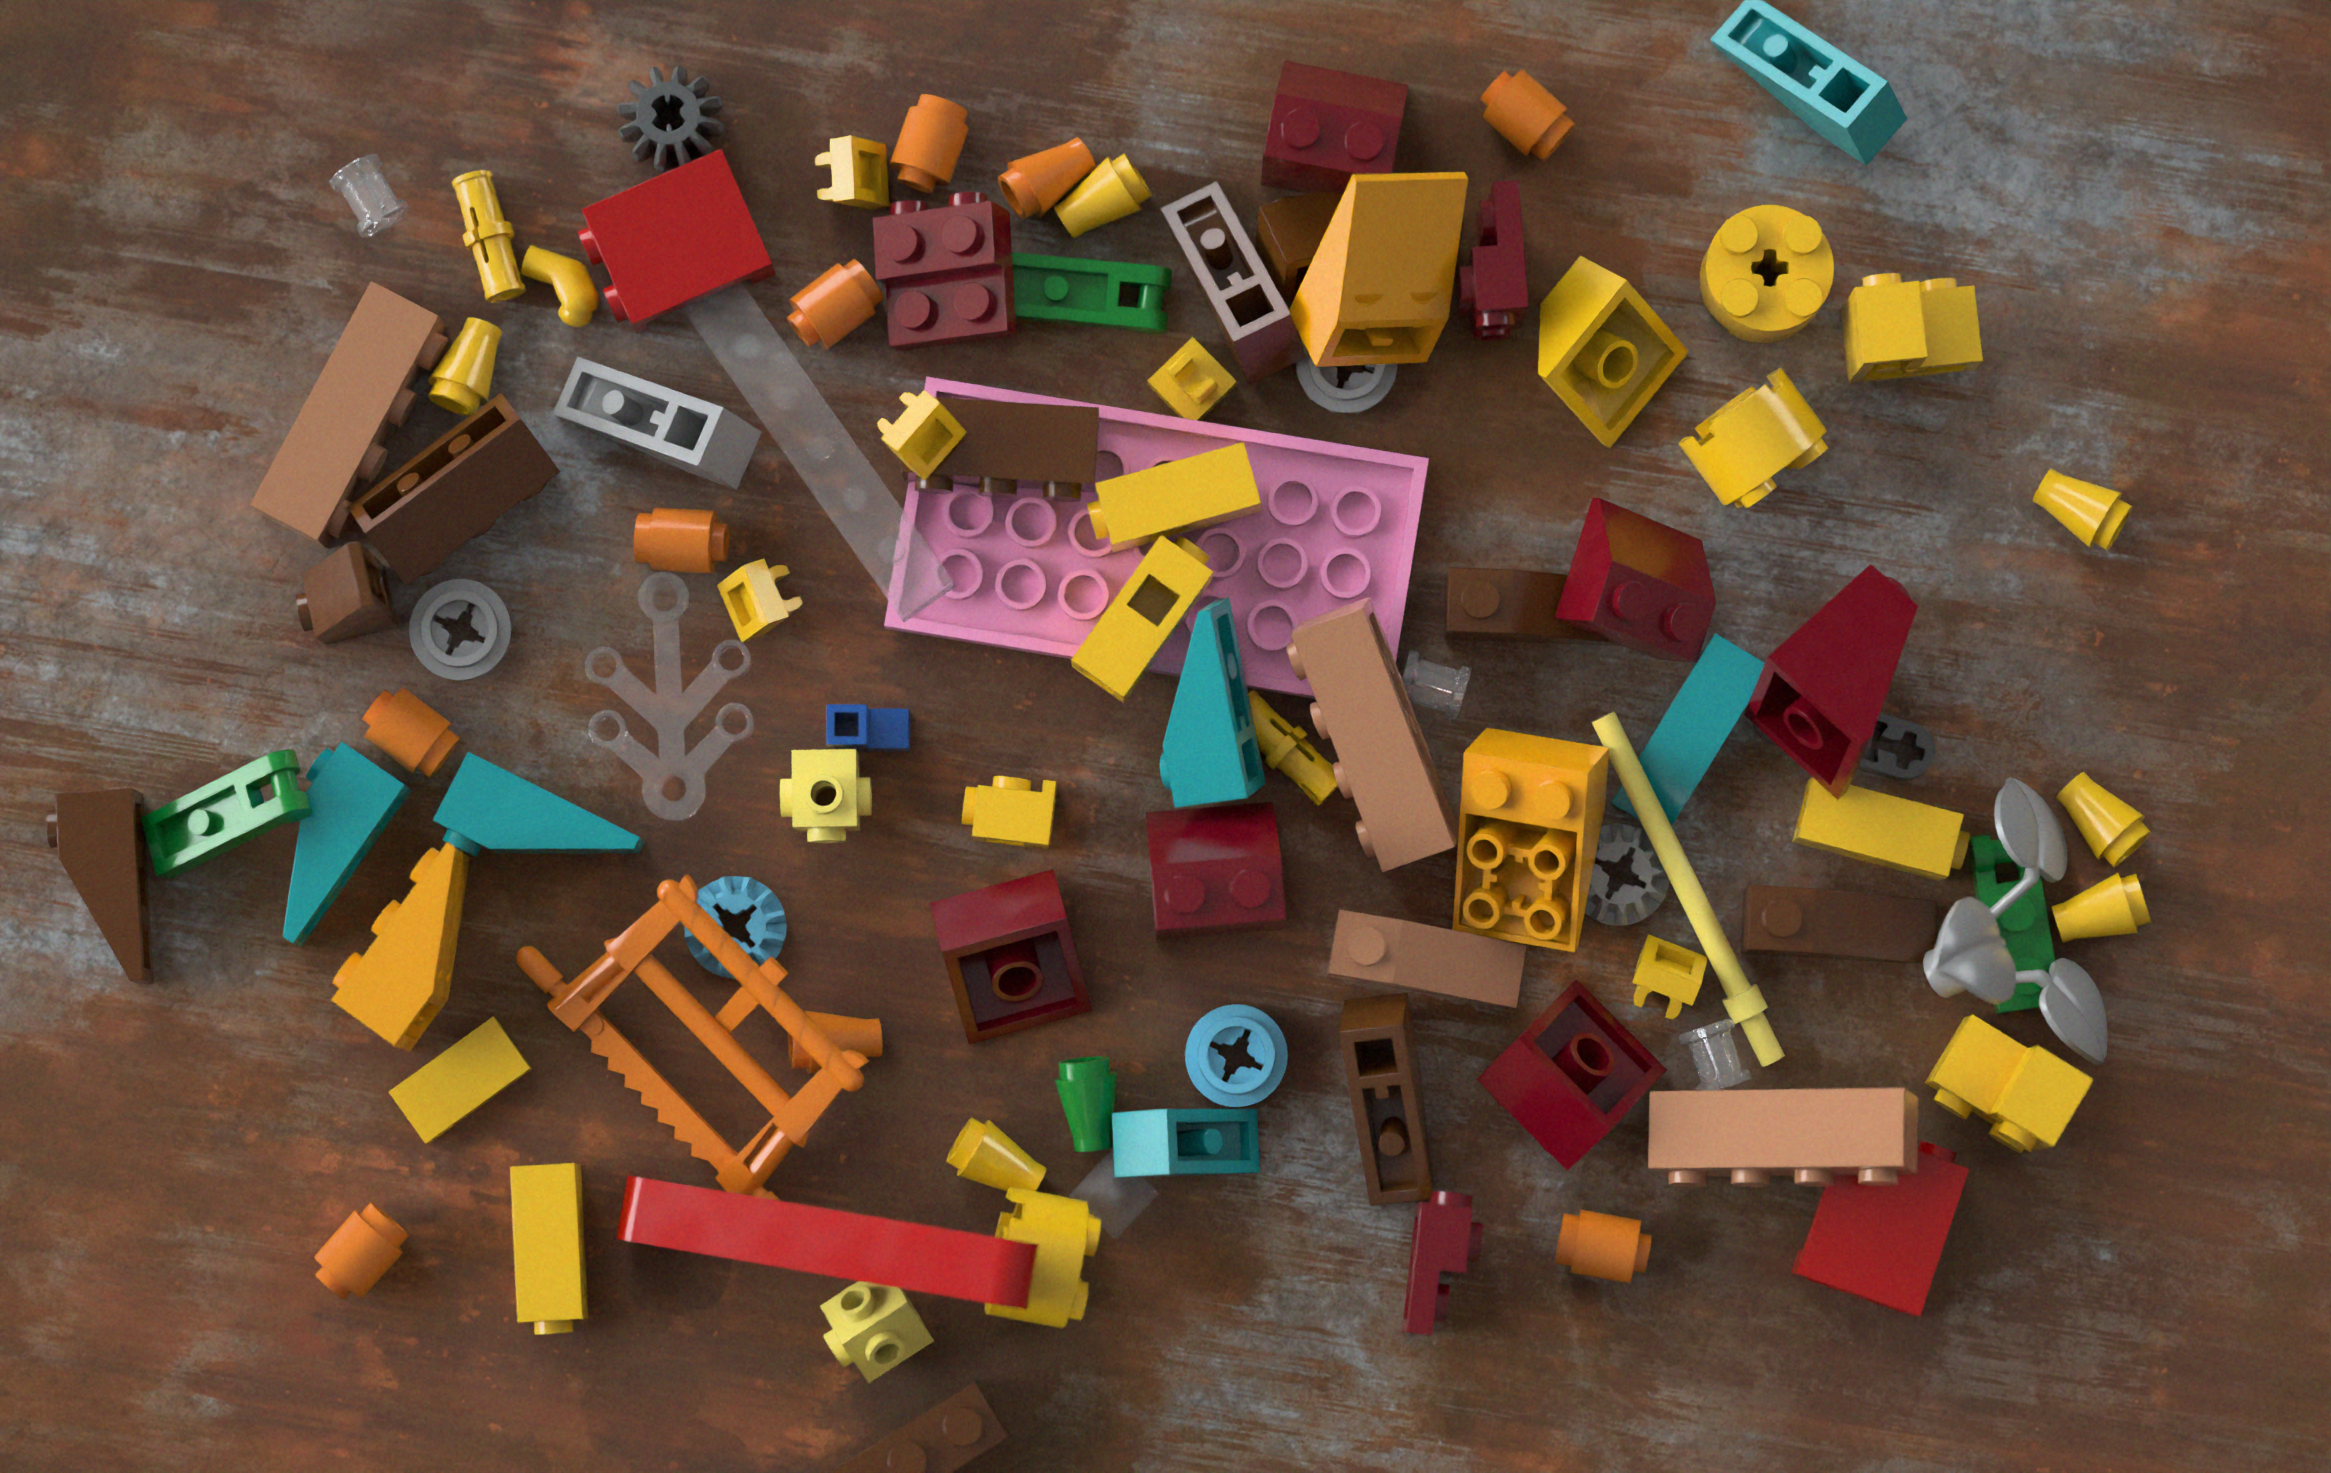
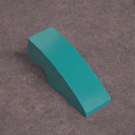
(1696, 725)

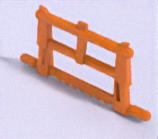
(631, 953)

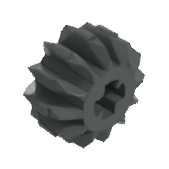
(646, 126)

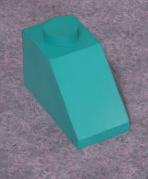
(1185, 1142)

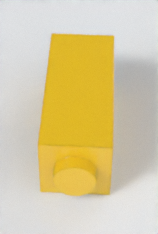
(1175, 498)
(1144, 616)
(1882, 830)
(549, 1246)

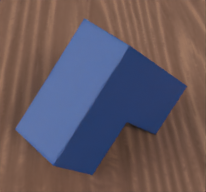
(867, 729)

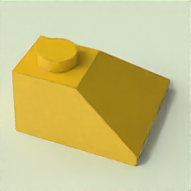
(1603, 348)

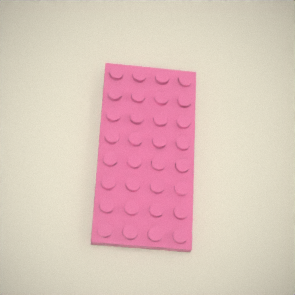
(1037, 580)

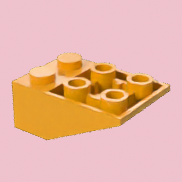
(1383, 271)
(1528, 837)
(411, 962)

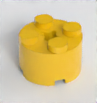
(1792, 247)
(1755, 440)
(1064, 1236)

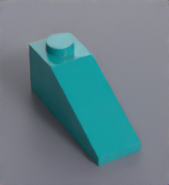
(1812, 79)
(1211, 729)
(349, 813)
(516, 817)

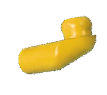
(569, 280)

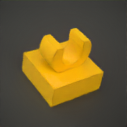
(857, 173)
(1191, 382)
(922, 433)
(755, 600)
(1670, 972)

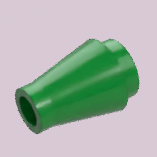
(1088, 1100)

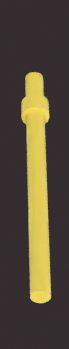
(1743, 1000)

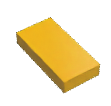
(460, 1080)

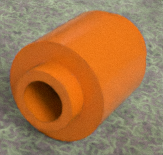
(1526, 114)
(930, 143)
(834, 304)
(681, 540)
(410, 732)
(1602, 1246)
(360, 1252)

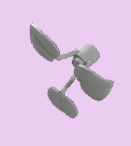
(1974, 955)

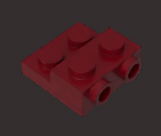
(946, 271)
(1495, 278)
(1440, 1242)

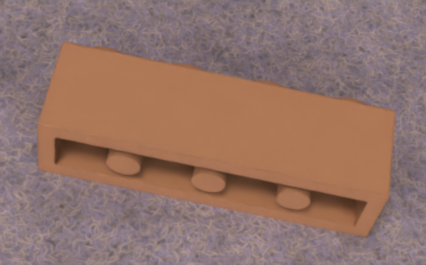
(350, 415)
(1374, 735)
(1783, 1134)

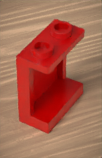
(674, 240)
(1884, 1238)

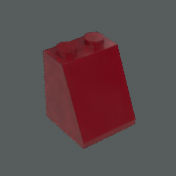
(1330, 128)
(1832, 678)
(1215, 871)

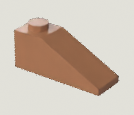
(1425, 959)

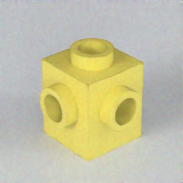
(819, 771)
(874, 1328)

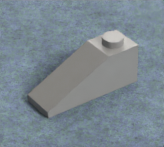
(658, 422)

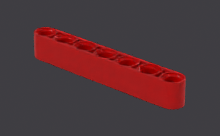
(828, 1242)

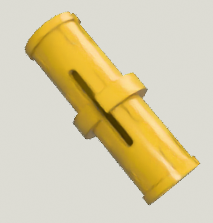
(488, 236)
(1291, 751)

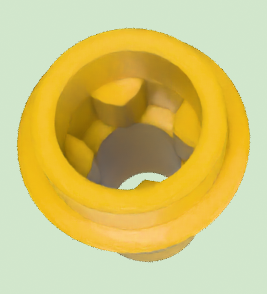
(1104, 196)
(466, 370)
(2083, 508)
(2103, 819)
(2103, 910)
(993, 1159)

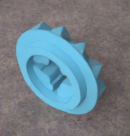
(766, 924)
(1225, 1027)

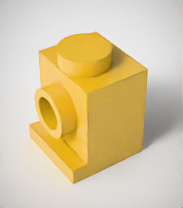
(1011, 812)

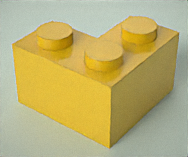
(1910, 328)
(2011, 1086)

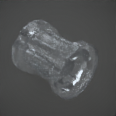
(369, 195)
(1435, 685)
(1715, 1056)

